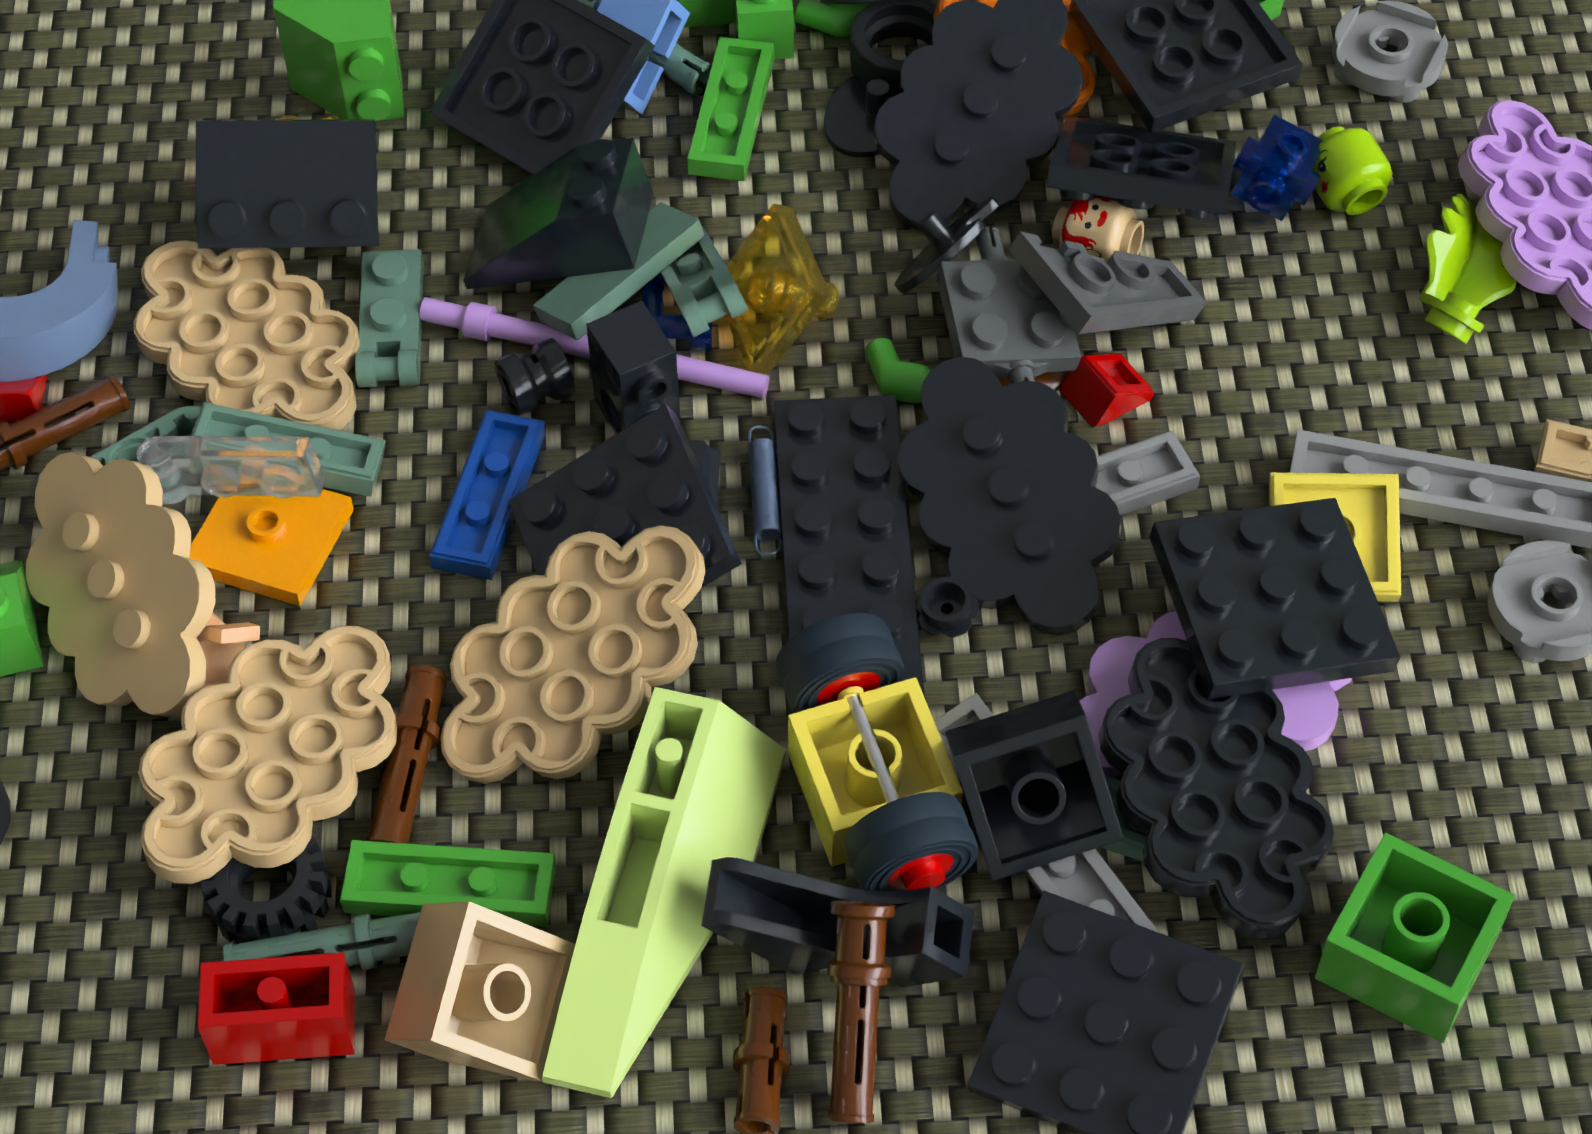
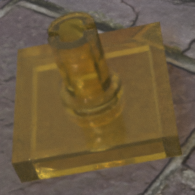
(779, 288)

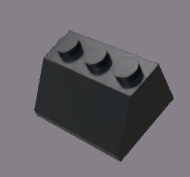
(286, 183)

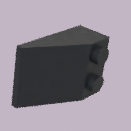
(566, 219)

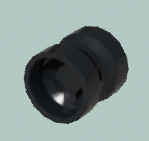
(534, 376)

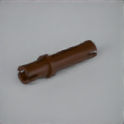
(103, 400)
(408, 759)

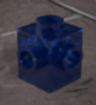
(1277, 168)

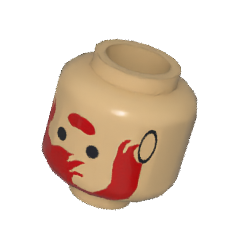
(1100, 226)

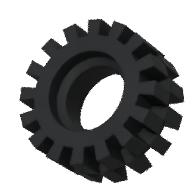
(273, 917)

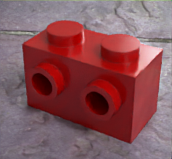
(277, 1008)

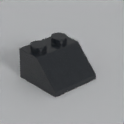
(1034, 785)

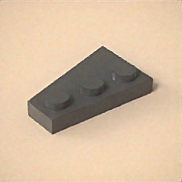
(1110, 292)

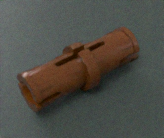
(761, 1061)

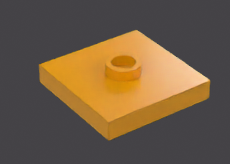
(271, 541)

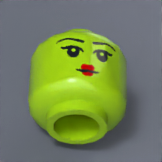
(1351, 170)

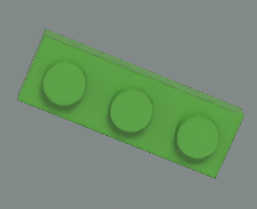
(731, 109)
(404, 876)

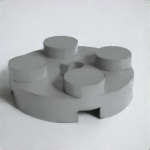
(1393, 74)
(1522, 616)

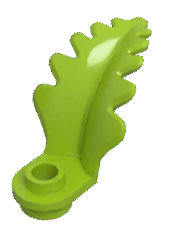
(1463, 271)

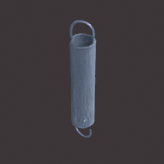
(764, 490)

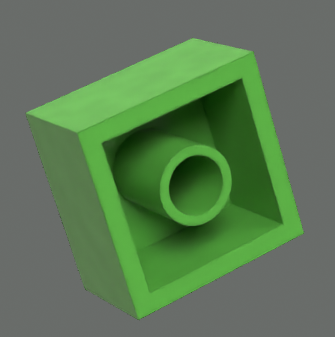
(1414, 937)

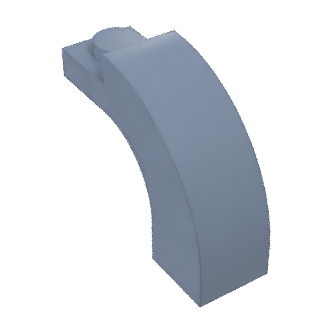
(63, 319)

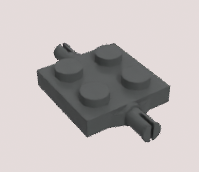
(1003, 315)

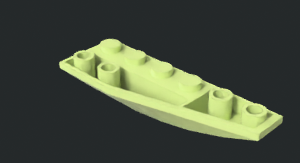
(688, 797)

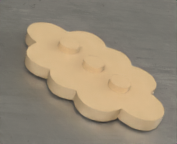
(247, 334)
(120, 583)
(573, 655)
(267, 754)

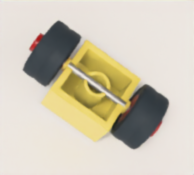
(872, 758)

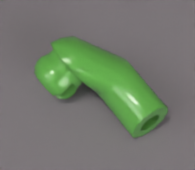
(830, 19)
(893, 375)

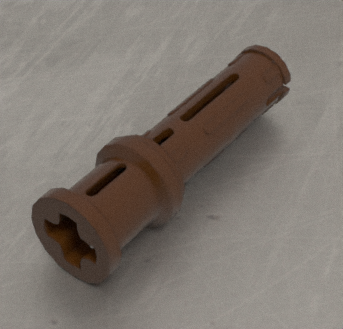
(859, 973)

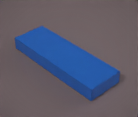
(480, 509)

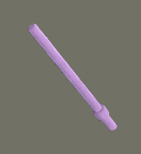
(484, 322)

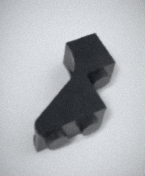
(791, 923)

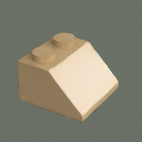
(480, 990)

